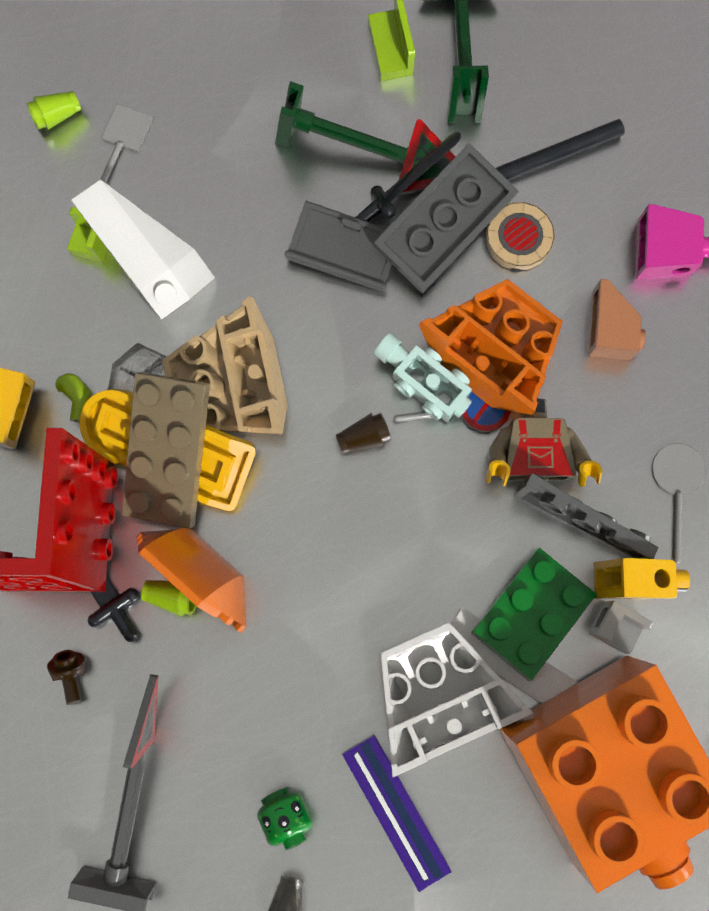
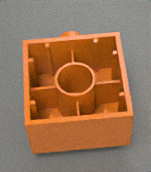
(617, 774)

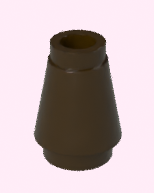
(364, 434)

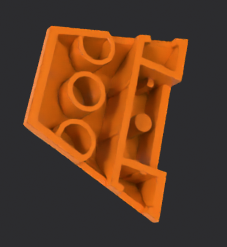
(499, 343)
(197, 572)

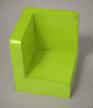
(84, 240)

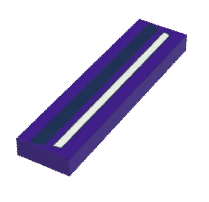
(396, 813)

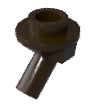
(66, 667)

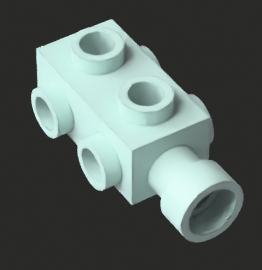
(435, 382)

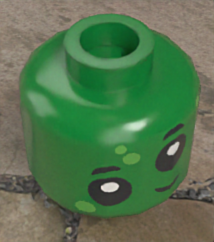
(284, 818)

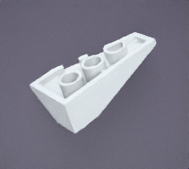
(150, 255)

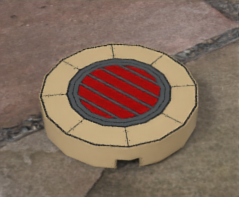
(520, 236)

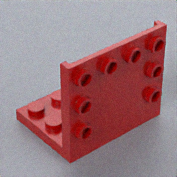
(71, 522)

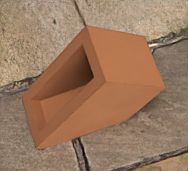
(614, 325)

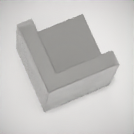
(619, 626)

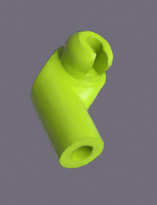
(76, 391)

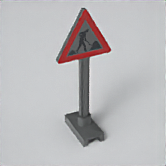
(113, 886)

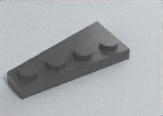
(584, 518)

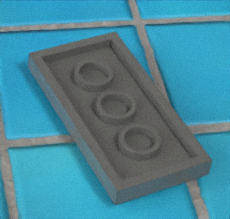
(445, 218)

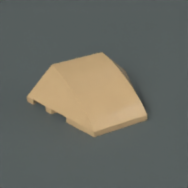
(242, 372)

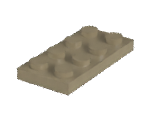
(165, 449)

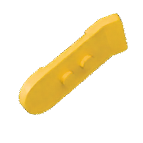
(225, 458)

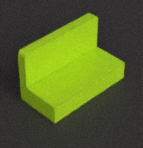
(392, 42)

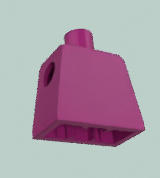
(669, 243)

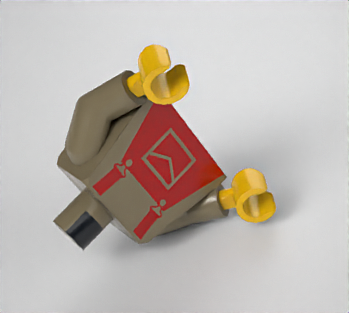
(540, 448)

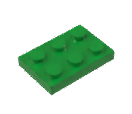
(533, 614)

